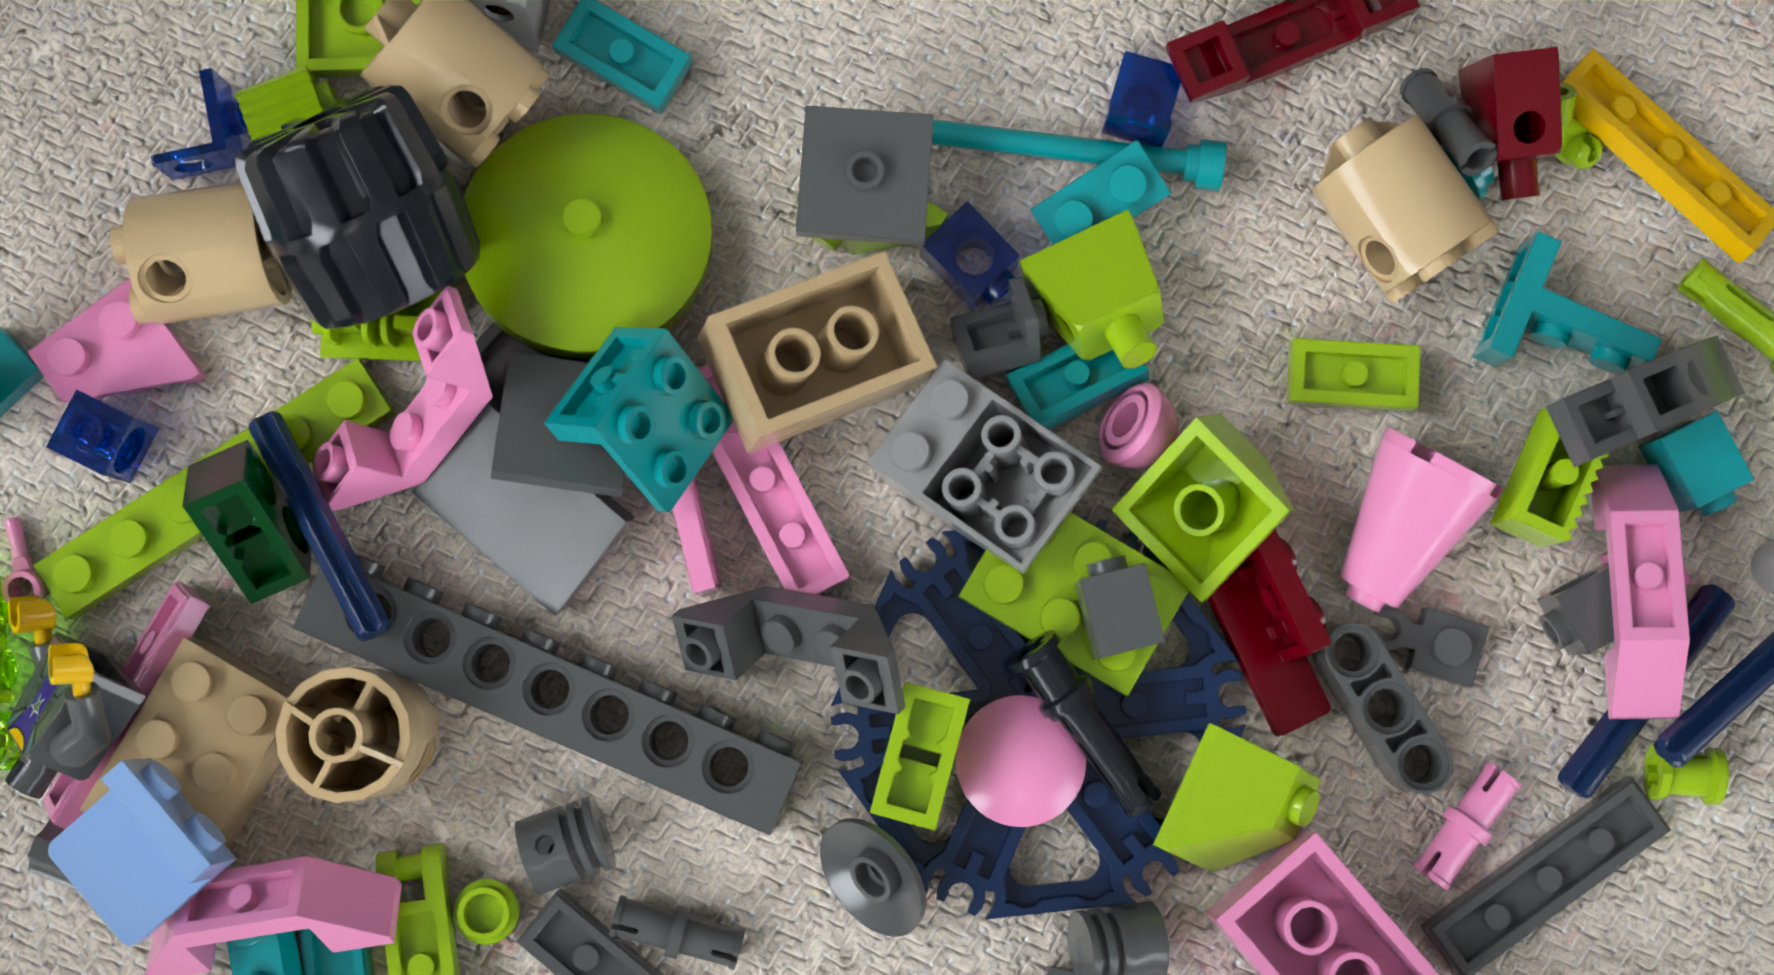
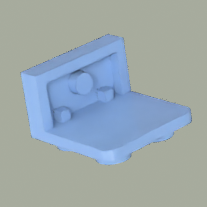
(140, 850)

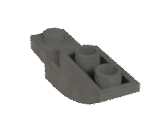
(1644, 400)

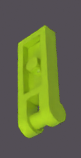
(425, 925)

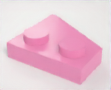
(113, 354)

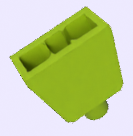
(1099, 291)

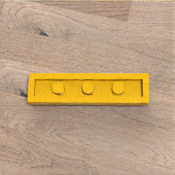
(1669, 158)

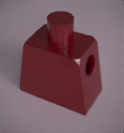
(1518, 109)

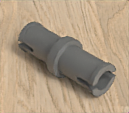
(1448, 121)
(677, 932)

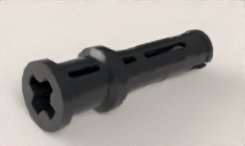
(1069, 700)

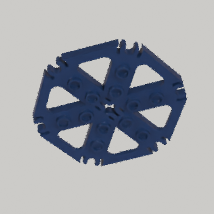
(982, 849)

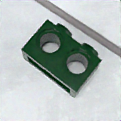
(247, 521)

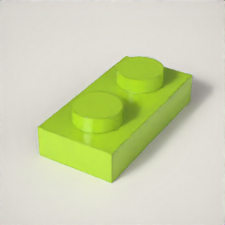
(1353, 374)

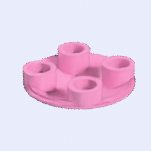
(1018, 763)

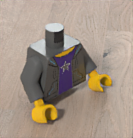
(69, 706)

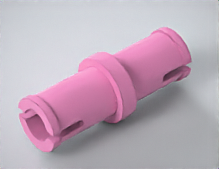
(1467, 825)

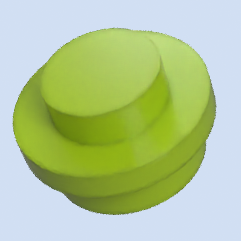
(486, 911)

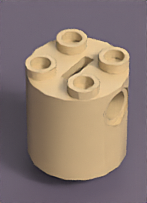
(457, 68)
(1400, 203)
(196, 256)
(356, 734)

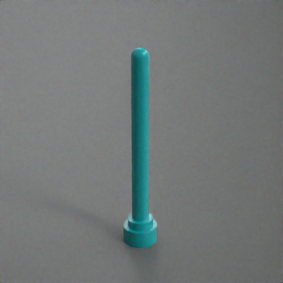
(1196, 164)

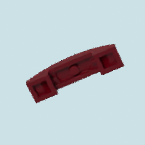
(1275, 42)

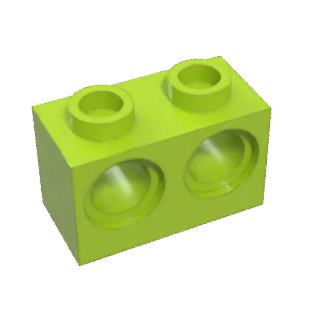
(920, 756)

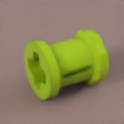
(1701, 777)

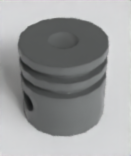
(578, 841)
(1118, 940)

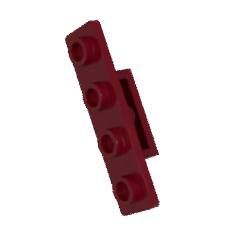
(1272, 631)

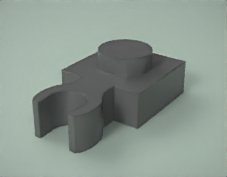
(1438, 644)

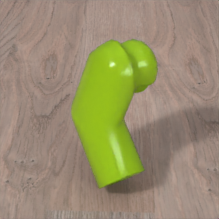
(1578, 143)

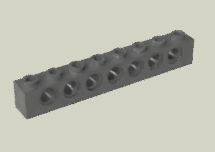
(573, 724)

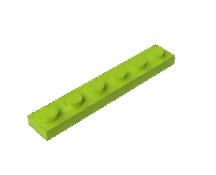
(157, 524)

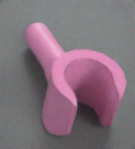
(21, 564)

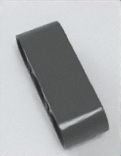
(1409, 723)

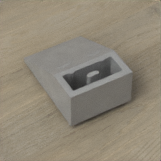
(983, 467)

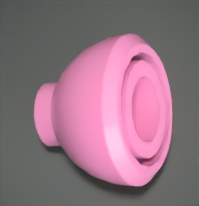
(1138, 427)

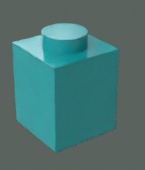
(1699, 464)

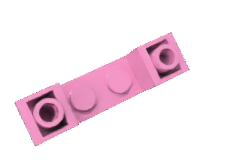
(372, 463)
(1646, 592)
(335, 901)

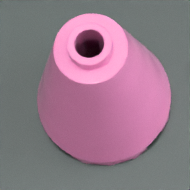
(1410, 519)

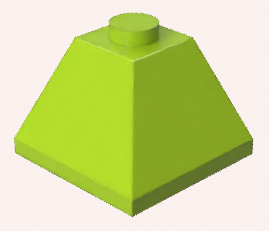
(1205, 504)
(1236, 803)

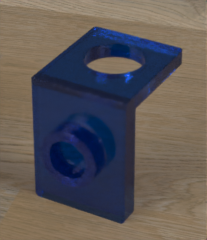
(1142, 100)
(225, 126)

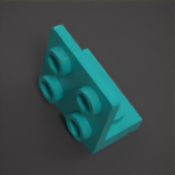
(646, 410)

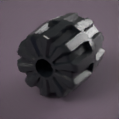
(360, 207)

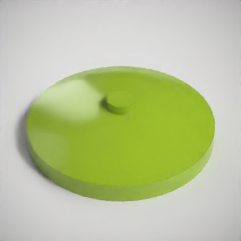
(587, 233)

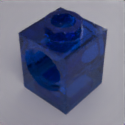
(964, 231)
(102, 437)

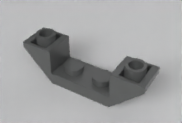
(737, 630)

